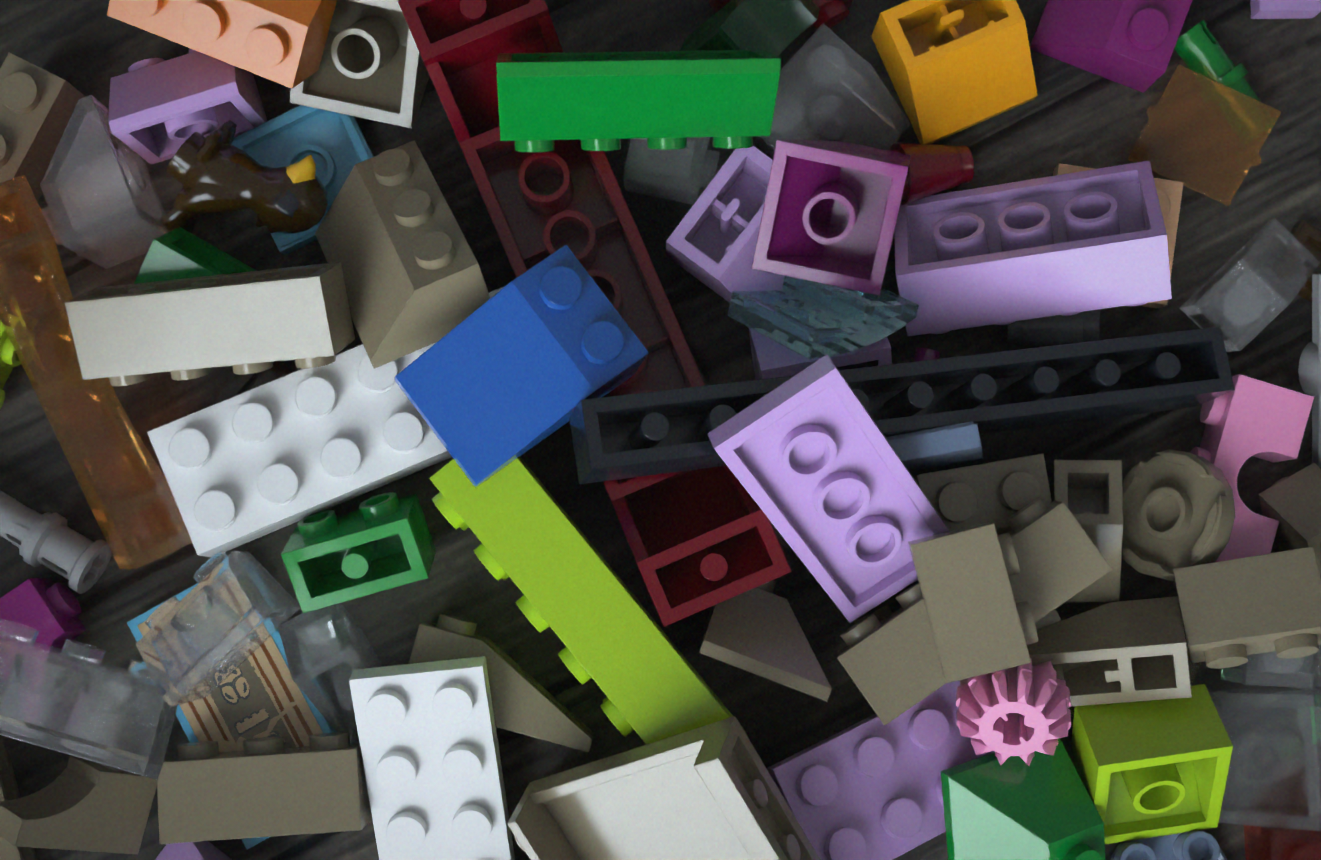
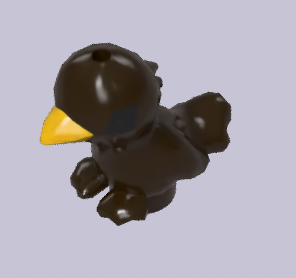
(227, 180)

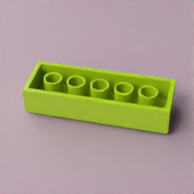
(581, 599)

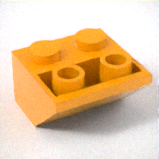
(955, 62)

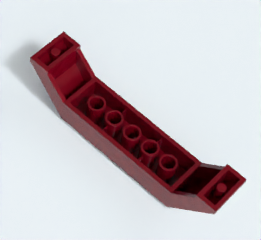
(689, 530)

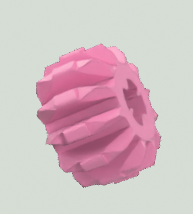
(1014, 711)

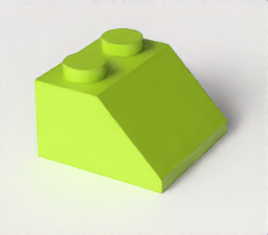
(1153, 764)

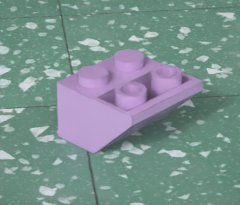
(723, 225)

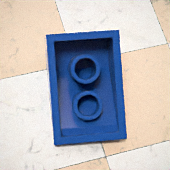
(521, 365)

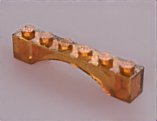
(91, 425)

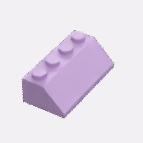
(1033, 249)

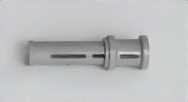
(50, 542)

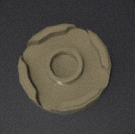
(1175, 513)

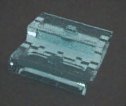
(821, 317)

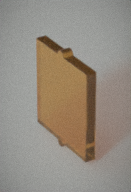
(1204, 134)

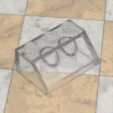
(80, 703)

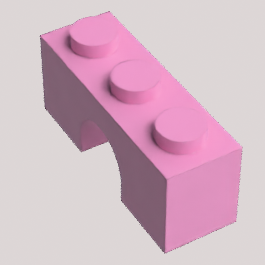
(1259, 423)

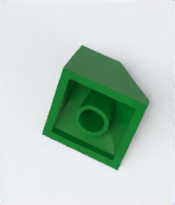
(1020, 810)

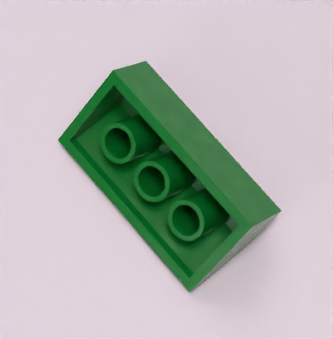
(636, 96)

